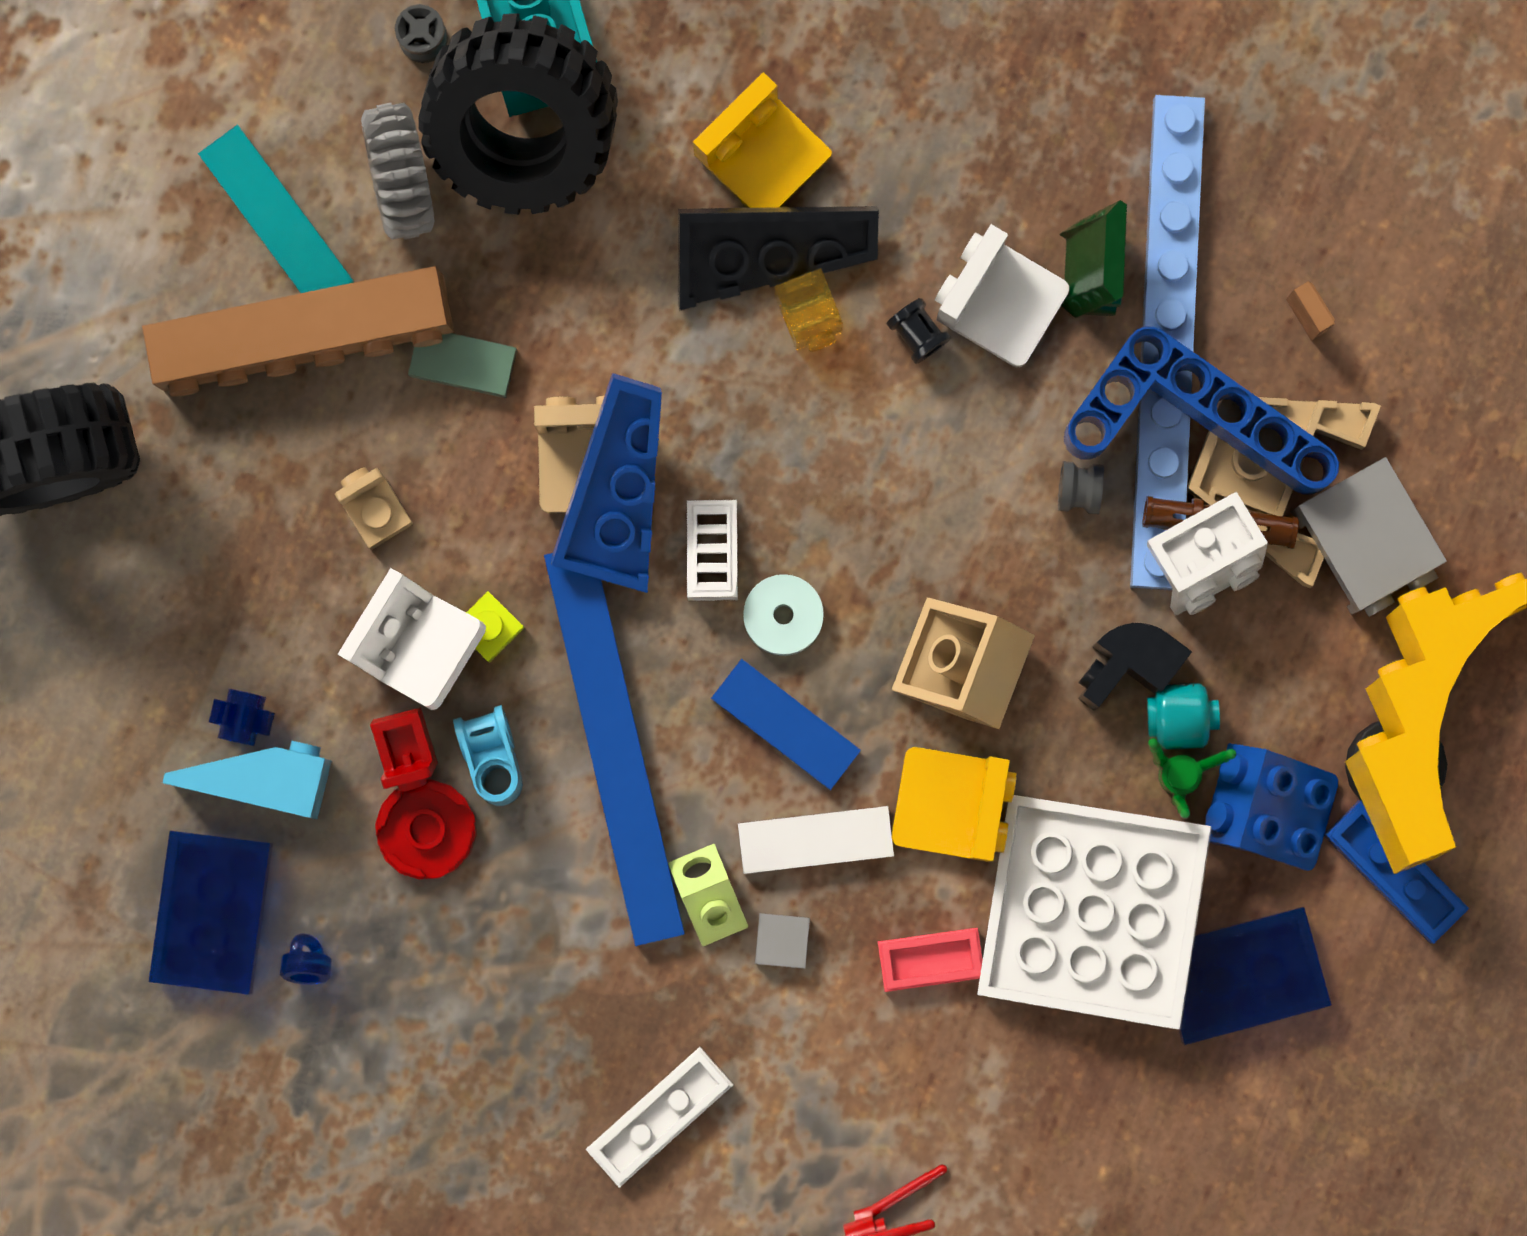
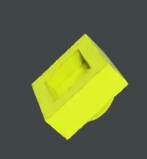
(499, 623)

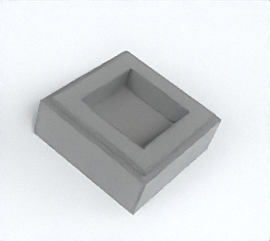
(782, 940)

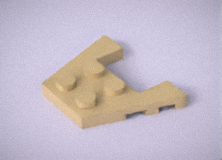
(1225, 470)

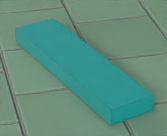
(273, 213)

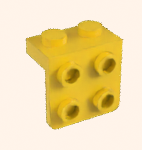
(953, 804)

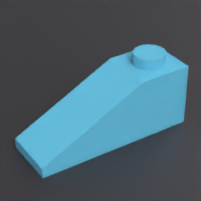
(266, 778)

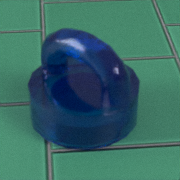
(304, 966)

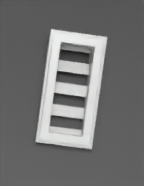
(712, 590)

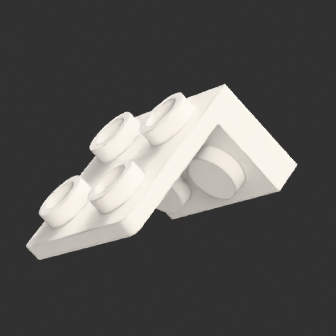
(1209, 554)

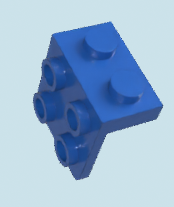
(1271, 806)

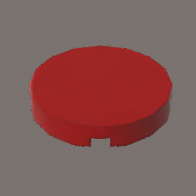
(426, 830)

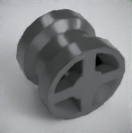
(415, 24)
(1080, 487)

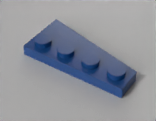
(613, 498)

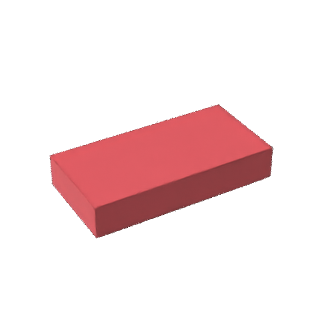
(930, 959)

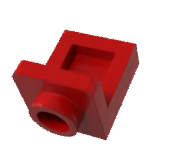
(404, 749)

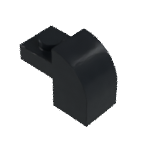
(1133, 649)

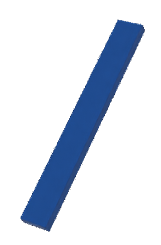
(616, 755)

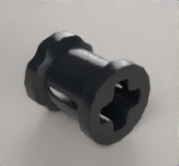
(918, 330)

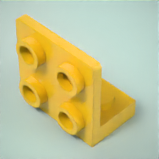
(760, 147)

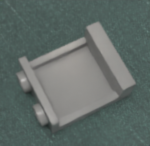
(1371, 537)

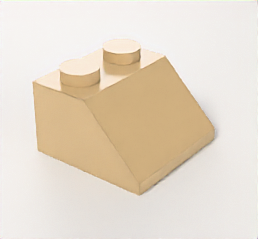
(963, 662)

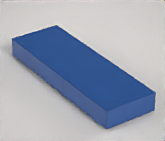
(785, 724)
(1413, 892)

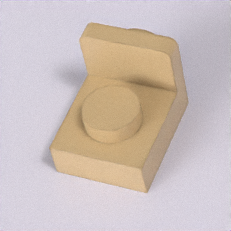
(372, 506)

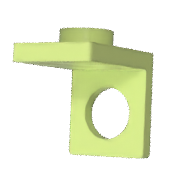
(708, 897)

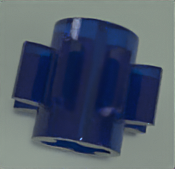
(241, 717)

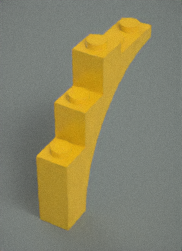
(1400, 766)

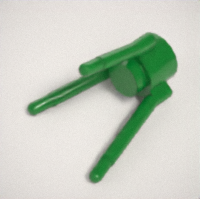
(1182, 773)

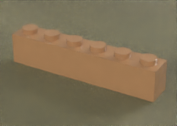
(298, 330)

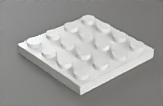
(1095, 911)

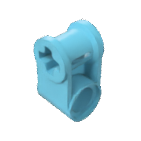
(489, 752)

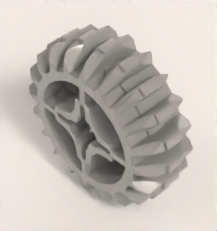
(397, 170)

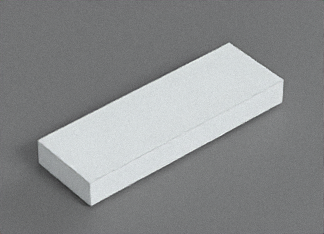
(815, 840)
(659, 1117)

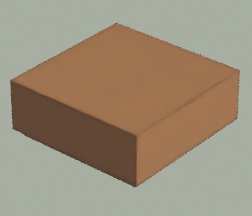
(1310, 310)

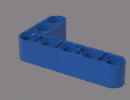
(1201, 408)

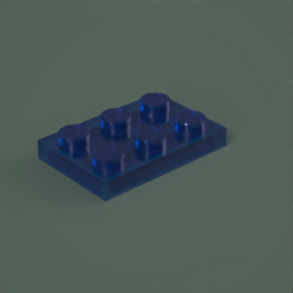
(210, 912)
(1252, 976)

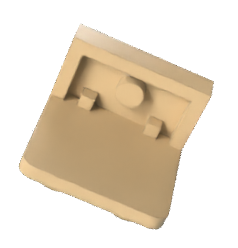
(562, 445)

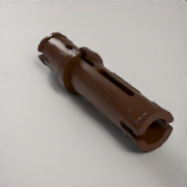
(1159, 514)

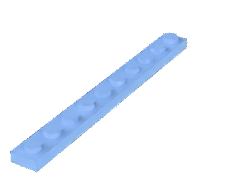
(1169, 307)

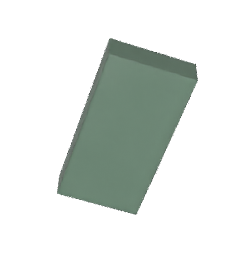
(466, 364)

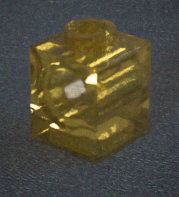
(809, 311)

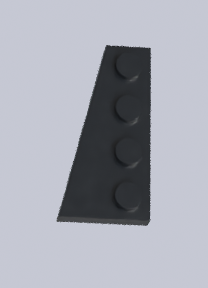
(757, 247)

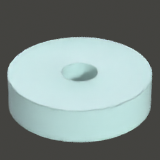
(787, 592)

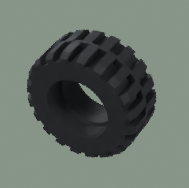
(531, 61)
(63, 445)

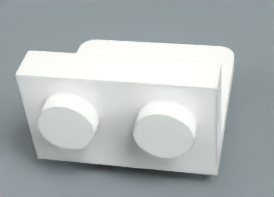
(1000, 298)
(412, 640)

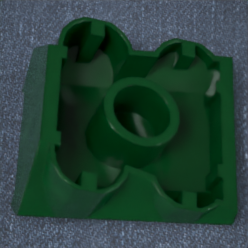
(1096, 262)

